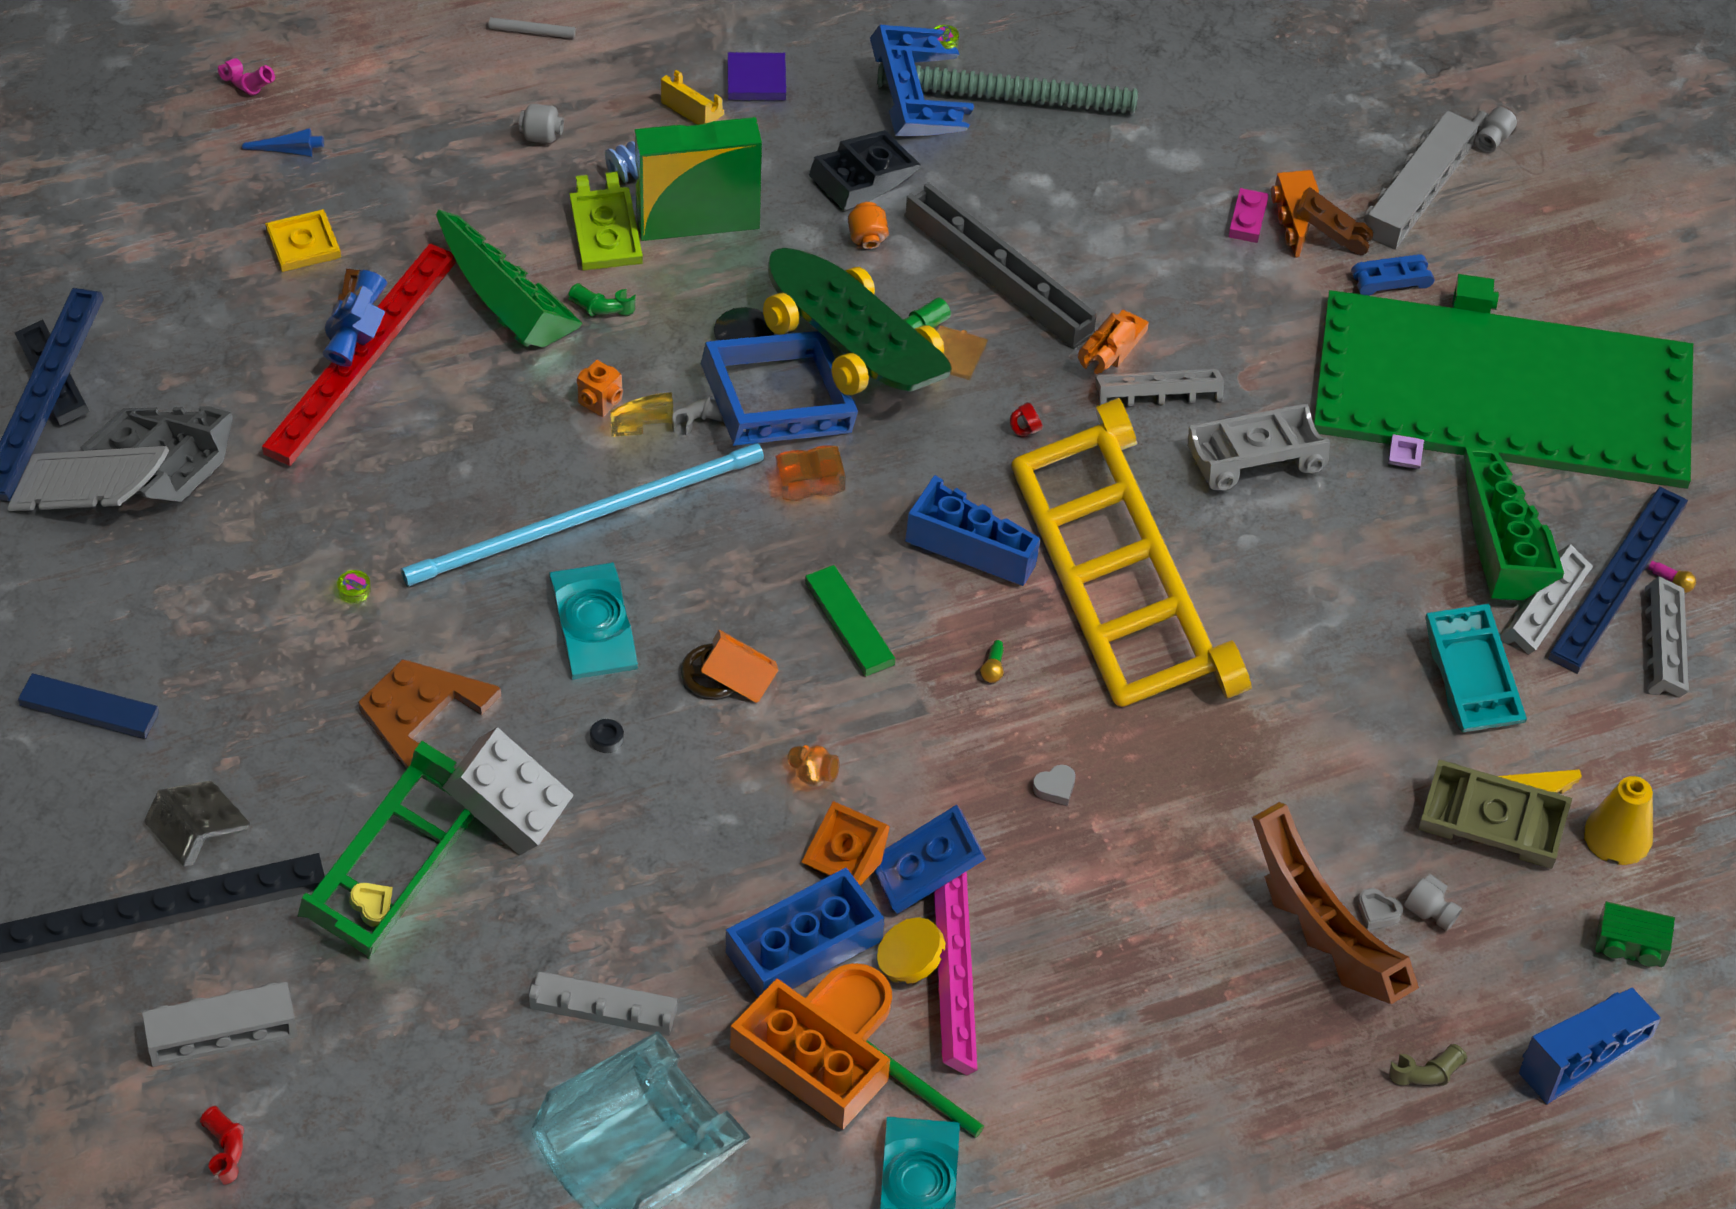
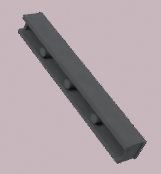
(1001, 266)

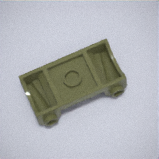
(1495, 812)

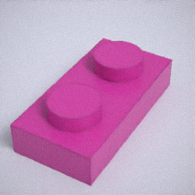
(1248, 215)

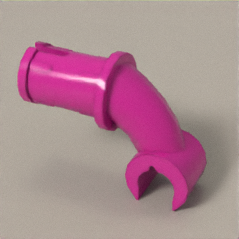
(248, 82)

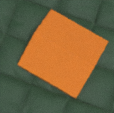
(848, 842)

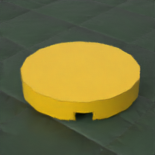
(910, 950)

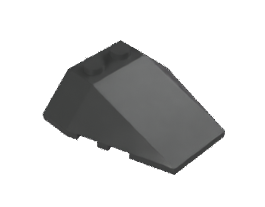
(194, 443)

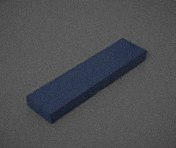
(88, 706)

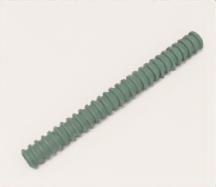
(1022, 89)

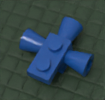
(354, 319)

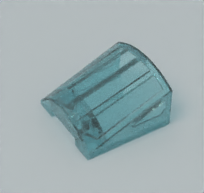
(633, 1130)

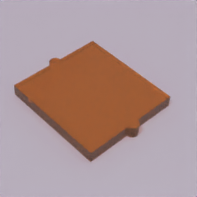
(962, 351)

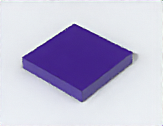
(756, 76)

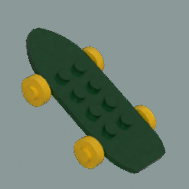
(855, 321)

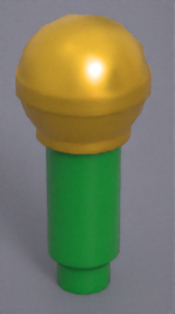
(992, 669)

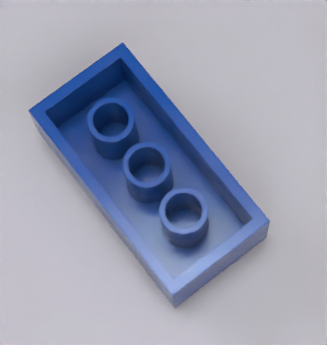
(805, 933)

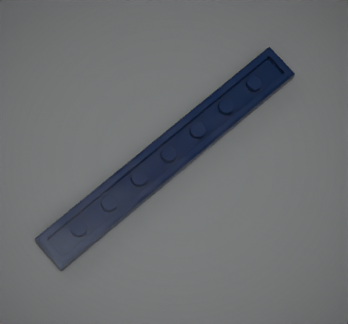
(45, 386)
(1617, 580)

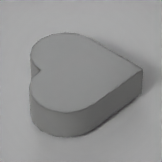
(1055, 785)
(1378, 910)

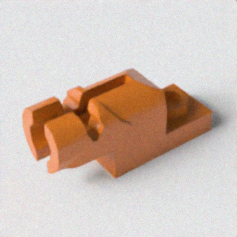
(1113, 341)

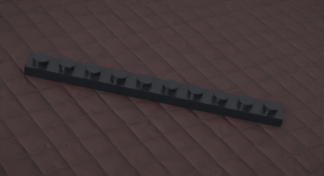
(160, 907)

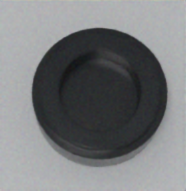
(606, 735)

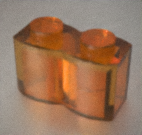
(810, 473)

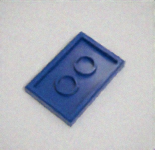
(928, 859)

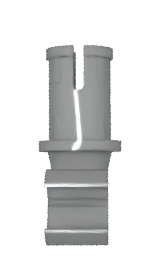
(702, 408)

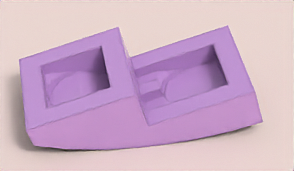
(1405, 451)

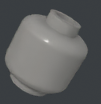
(540, 123)

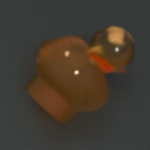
(814, 764)

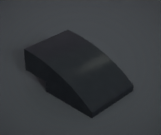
(863, 168)

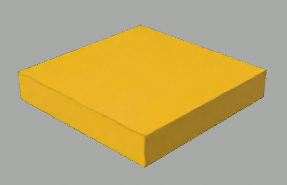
(303, 240)

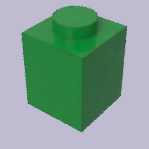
(1475, 294)

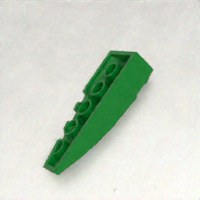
(519, 304)
(1510, 540)

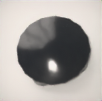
(741, 323)

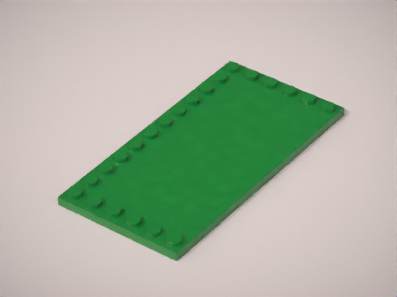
(1507, 385)

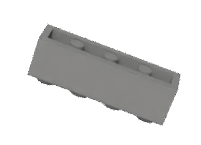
(219, 1023)

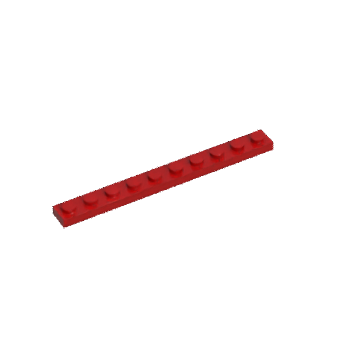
(337, 380)

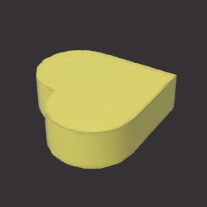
(371, 901)

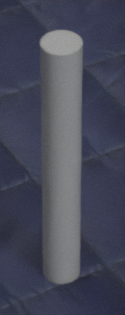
(532, 28)

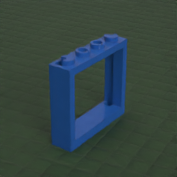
(777, 424)

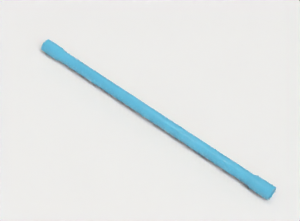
(430, 568)

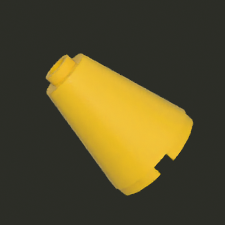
(1622, 823)

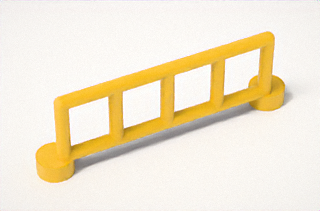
(1113, 436)

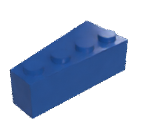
(971, 534)
(1587, 1043)

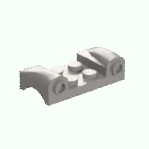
(1255, 440)

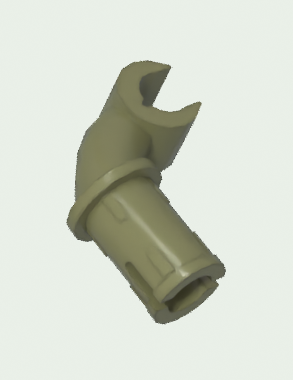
(1434, 1071)

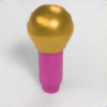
(1681, 578)

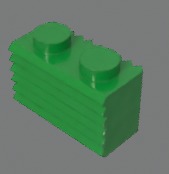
(1634, 934)

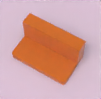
(739, 666)

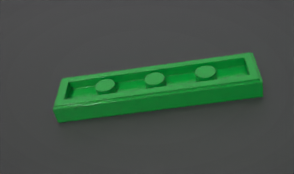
(850, 620)

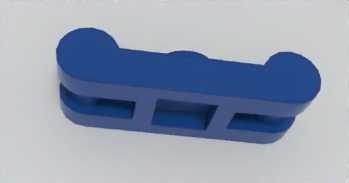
(1392, 274)

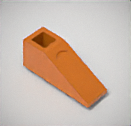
(1288, 194)

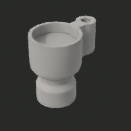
(1494, 128)
(1428, 902)

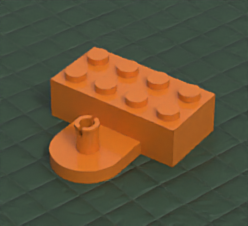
(819, 1041)

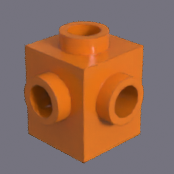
(599, 388)

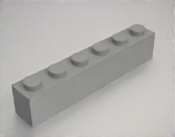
(1420, 179)

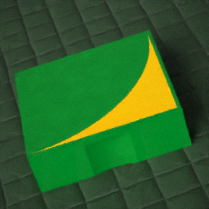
(698, 178)

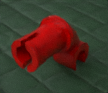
(230, 1139)

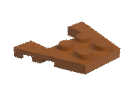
(413, 697)

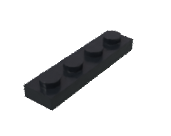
(70, 402)

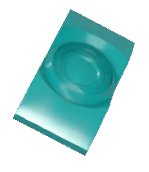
(593, 621)
(1474, 668)
(920, 1164)

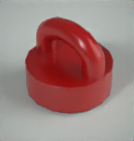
(1029, 417)

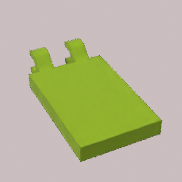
(605, 224)

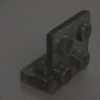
(190, 814)

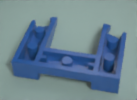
(911, 114)

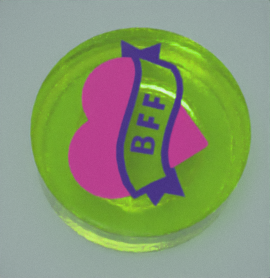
(950, 38)
(354, 586)

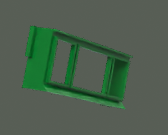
(432, 767)

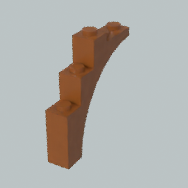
(1328, 926)

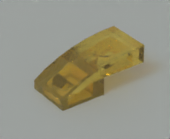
(631, 416)

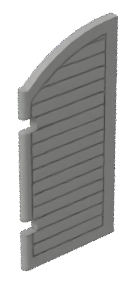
(85, 477)

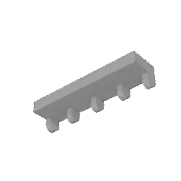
(1159, 384)
(1544, 607)
(1667, 638)
(603, 1003)

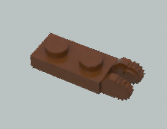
(1334, 222)

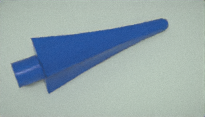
(296, 143)

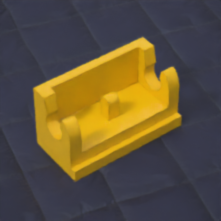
(688, 101)

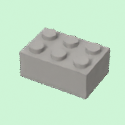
(508, 791)

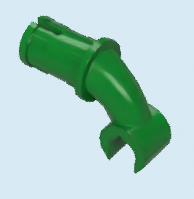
(598, 304)

